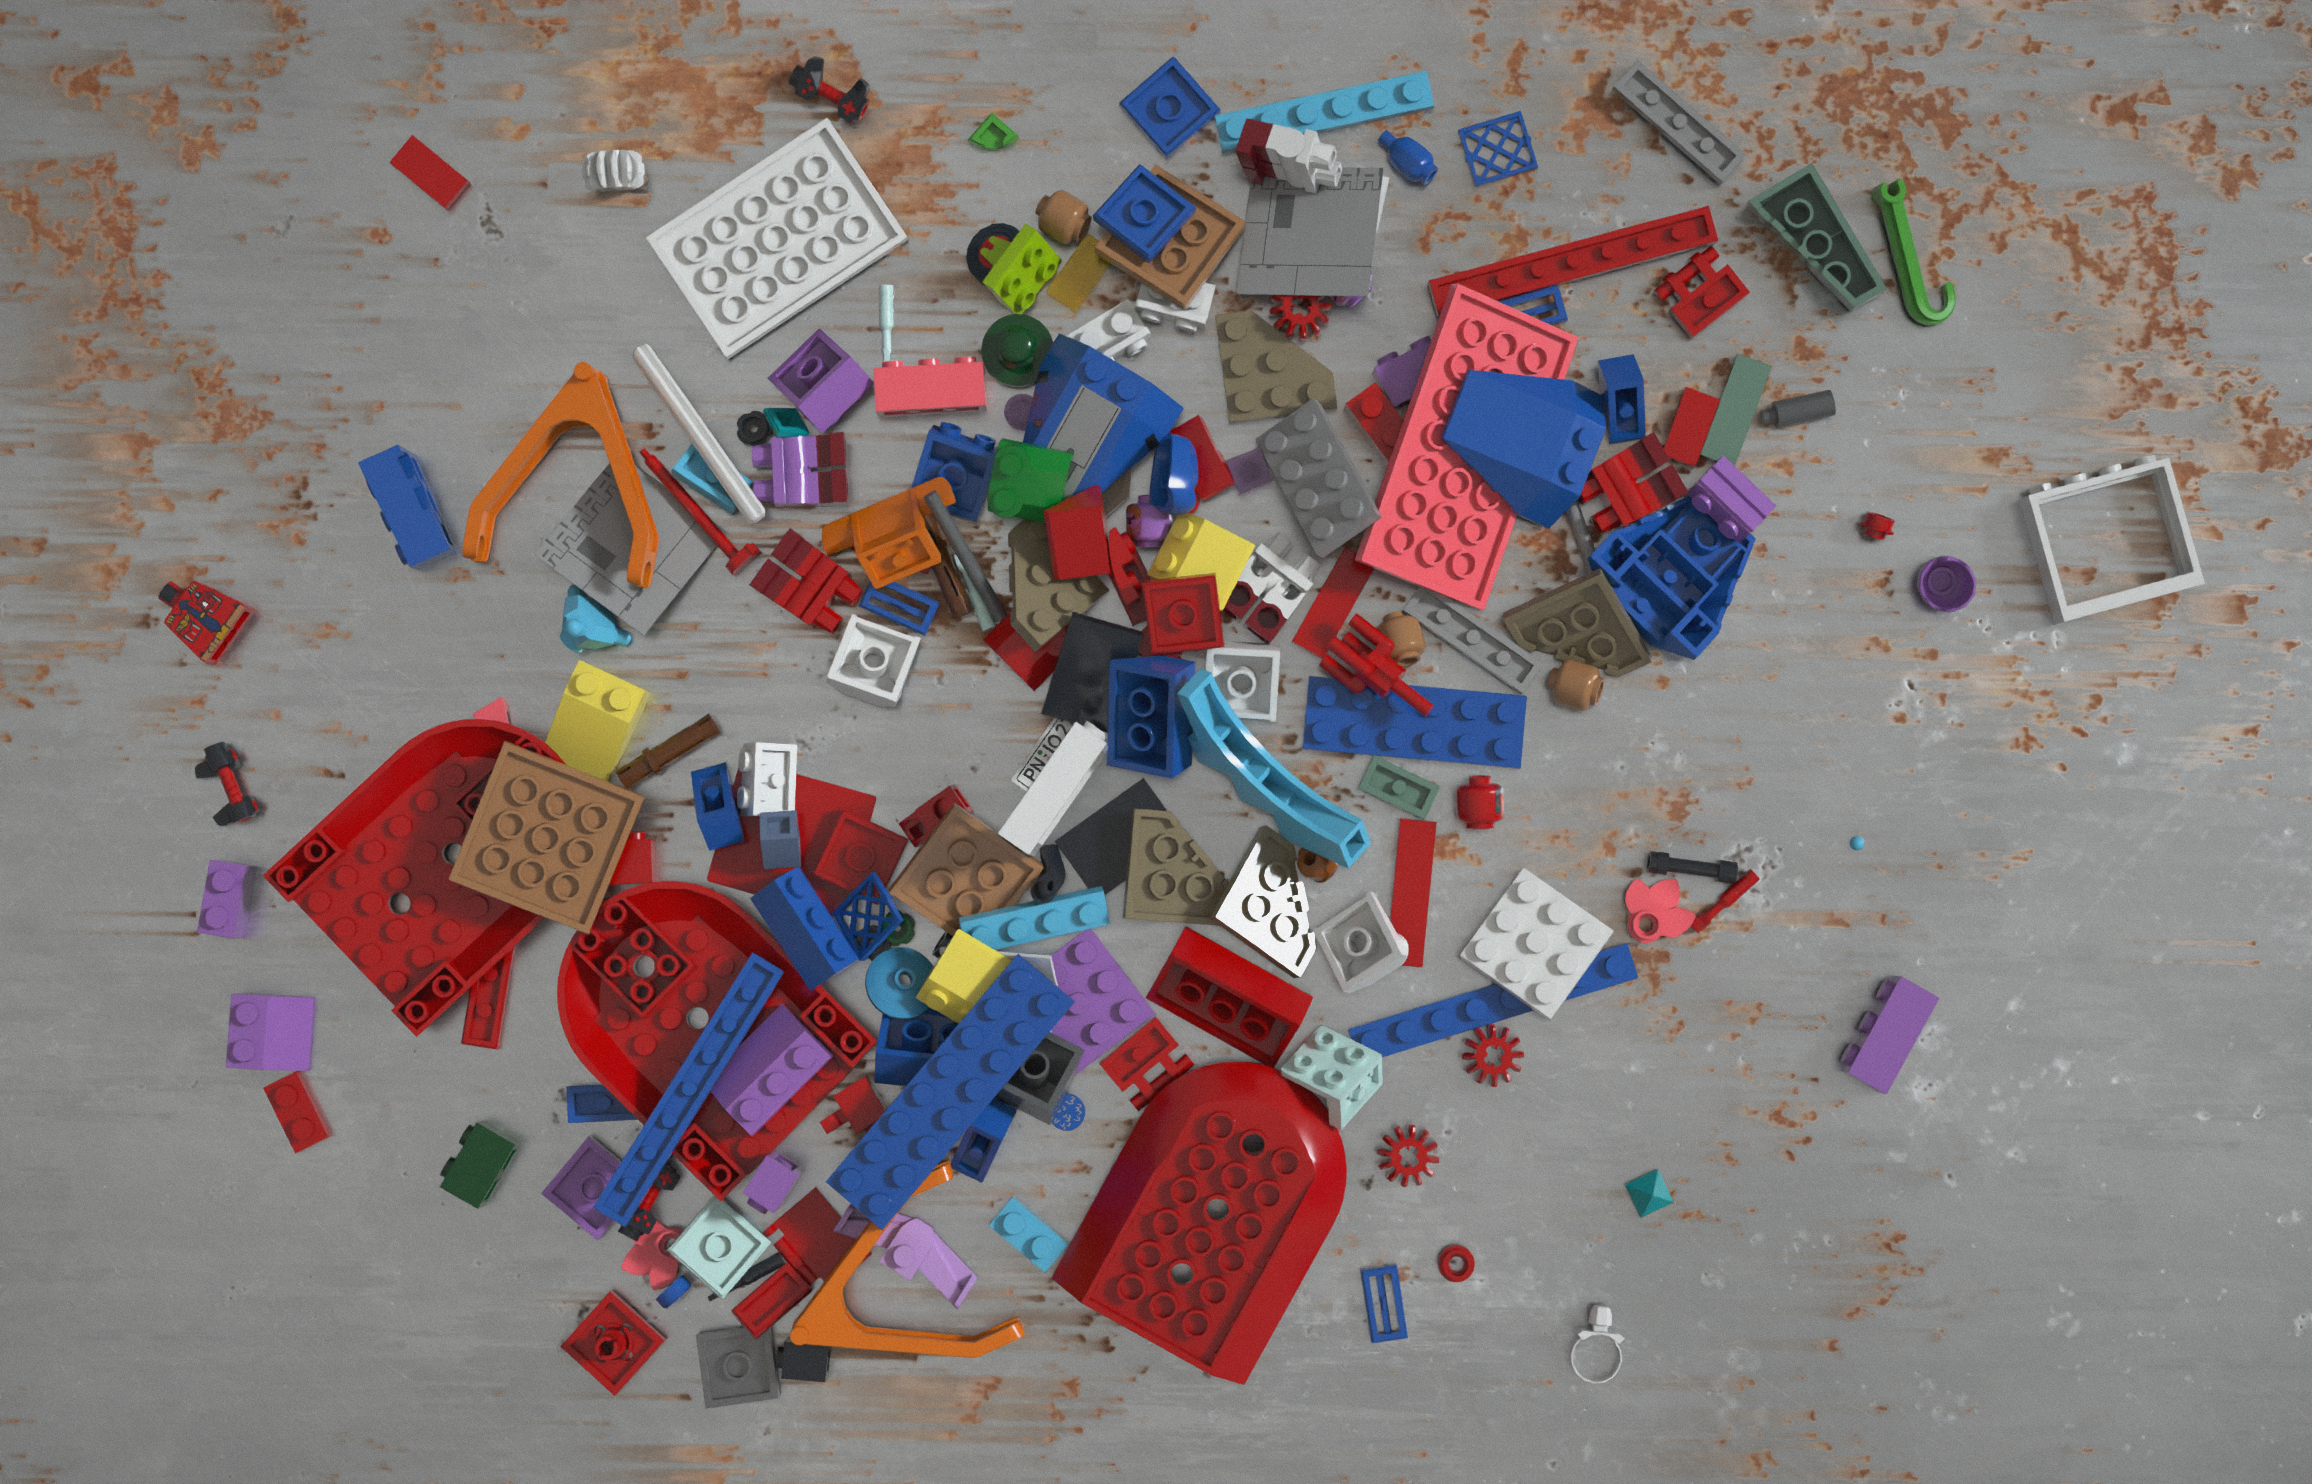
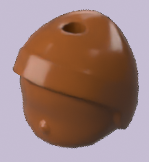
(1315, 866)

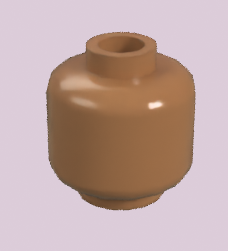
(1063, 217)
(1406, 635)
(1576, 685)

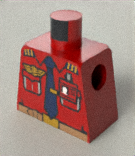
(204, 618)

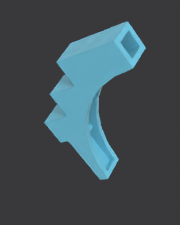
(1262, 781)

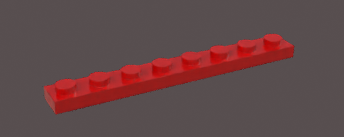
(1583, 258)

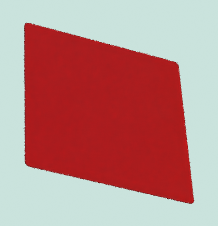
(817, 809)

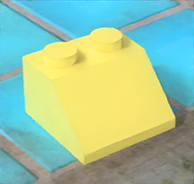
(1202, 547)
(961, 976)

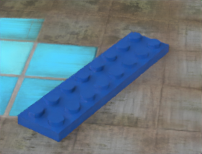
(950, 1091)

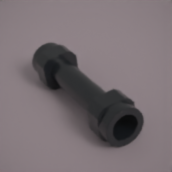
(1722, 871)

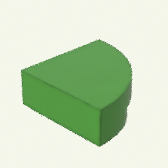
(993, 135)

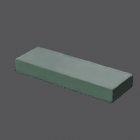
(1735, 409)

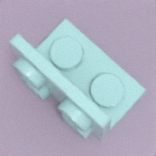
(1338, 1071)

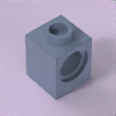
(780, 839)

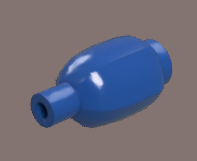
(1409, 157)

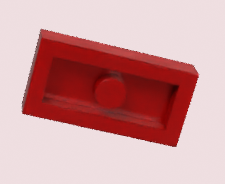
(297, 1111)

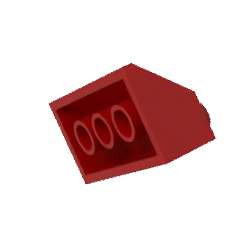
(1229, 997)

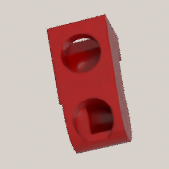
(928, 815)

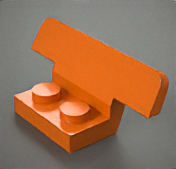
(890, 534)

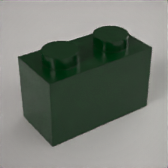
(479, 1163)

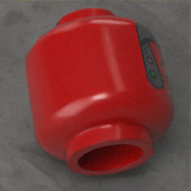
(1480, 802)

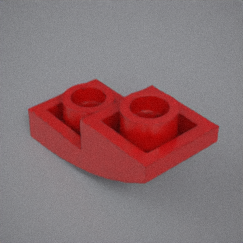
(1212, 467)
(1120, 555)

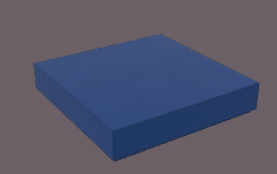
(1169, 107)
(1144, 213)

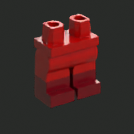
(1621, 493)
(816, 590)

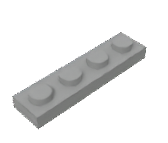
(1678, 122)
(1474, 638)

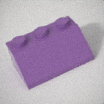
(769, 1069)

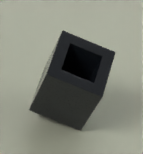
(803, 1361)

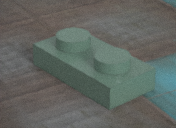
(1399, 787)

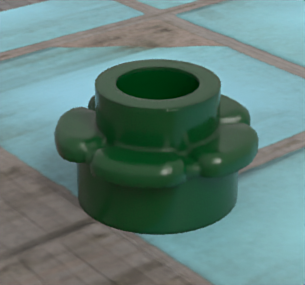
(905, 934)

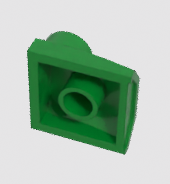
(1027, 480)

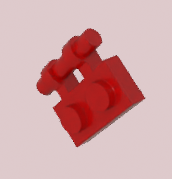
(1707, 301)
(1139, 1055)

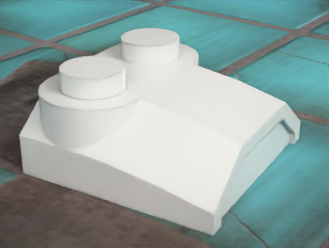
(872, 662)
(1247, 677)
(1361, 944)

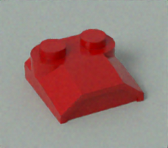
(1030, 665)

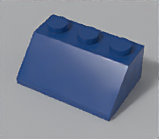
(1146, 716)
(804, 928)
(908, 1045)

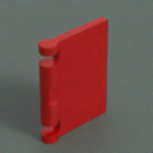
(809, 1237)

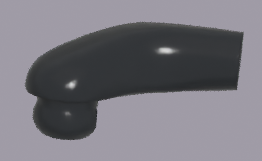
(1051, 876)

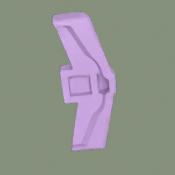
(915, 1246)

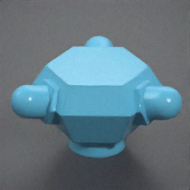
(589, 624)

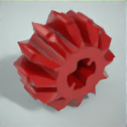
(1298, 321)
(1479, 1053)
(1395, 1158)

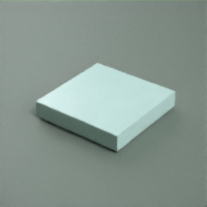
(718, 1246)

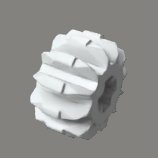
(613, 170)

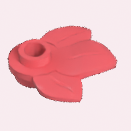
(1660, 907)
(651, 1257)

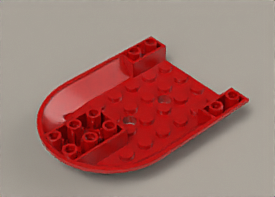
(394, 841)
(637, 1028)
(1157, 1215)

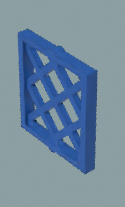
(1505, 173)
(885, 899)

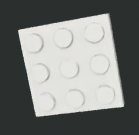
(1536, 944)

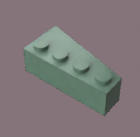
(1818, 235)

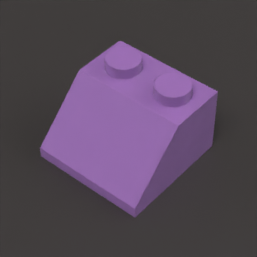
(821, 380)
(270, 1032)

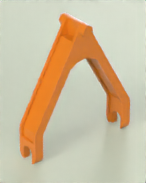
(580, 403)
(829, 1323)

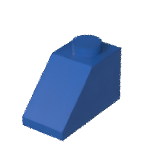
(1622, 398)
(717, 806)
(983, 1140)

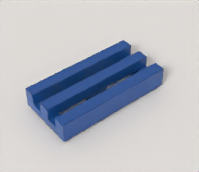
(1537, 295)
(927, 617)
(1388, 1335)

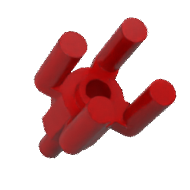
(1372, 667)

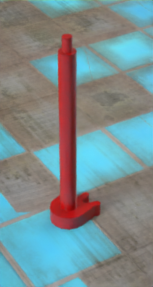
(737, 559)

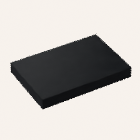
(1081, 673)
(1101, 842)

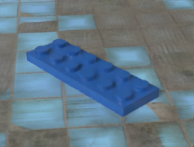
(1458, 729)

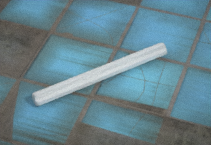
(698, 434)

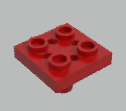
(589, 1347)

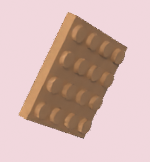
(546, 837)

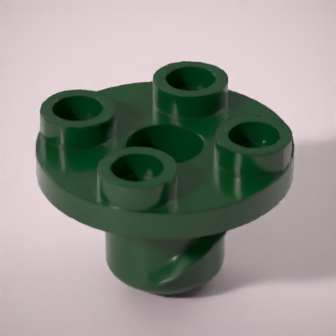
(1015, 349)

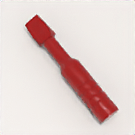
(1725, 900)

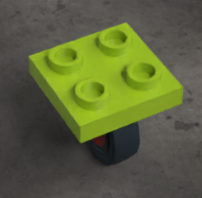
(1011, 263)

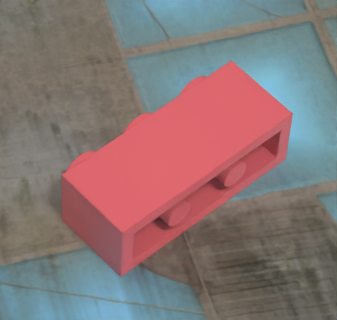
(930, 387)

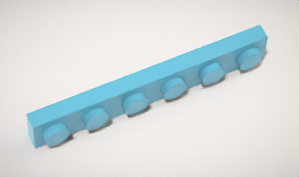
(1334, 108)

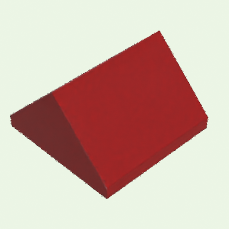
(1078, 536)

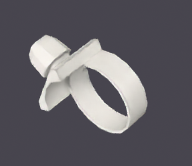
(1600, 1318)

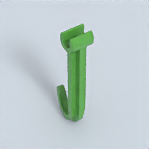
(1906, 257)

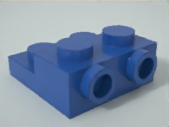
(962, 462)

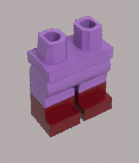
(792, 465)

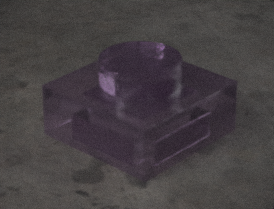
(1249, 471)

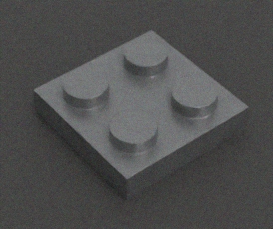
(737, 1367)

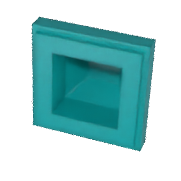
(785, 422)
(1649, 1193)

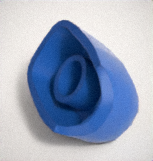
(1174, 476)

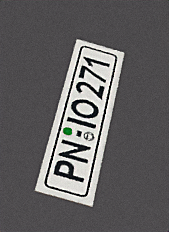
(1041, 753)

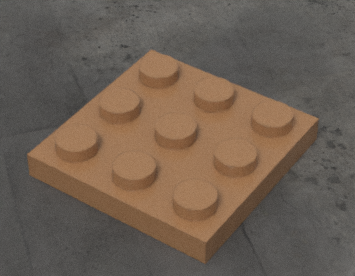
(1189, 256)
(964, 871)

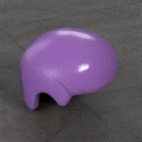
(1946, 583)

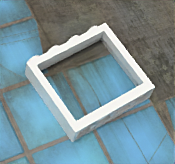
(2174, 519)
(1055, 788)

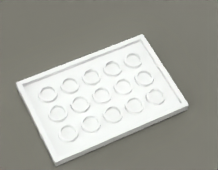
(777, 238)

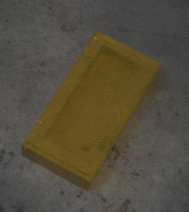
(1079, 275)

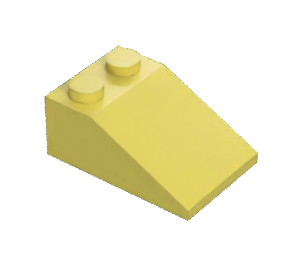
(596, 720)

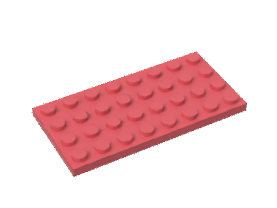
(1437, 513)

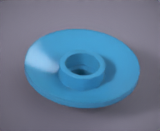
(885, 989)

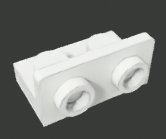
(1156, 307)
(1115, 332)
(767, 778)

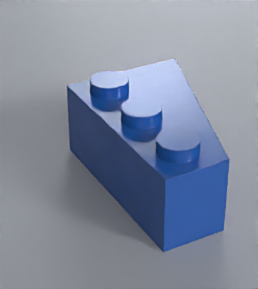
(407, 507)

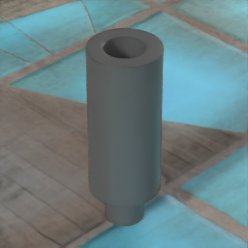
(1800, 409)

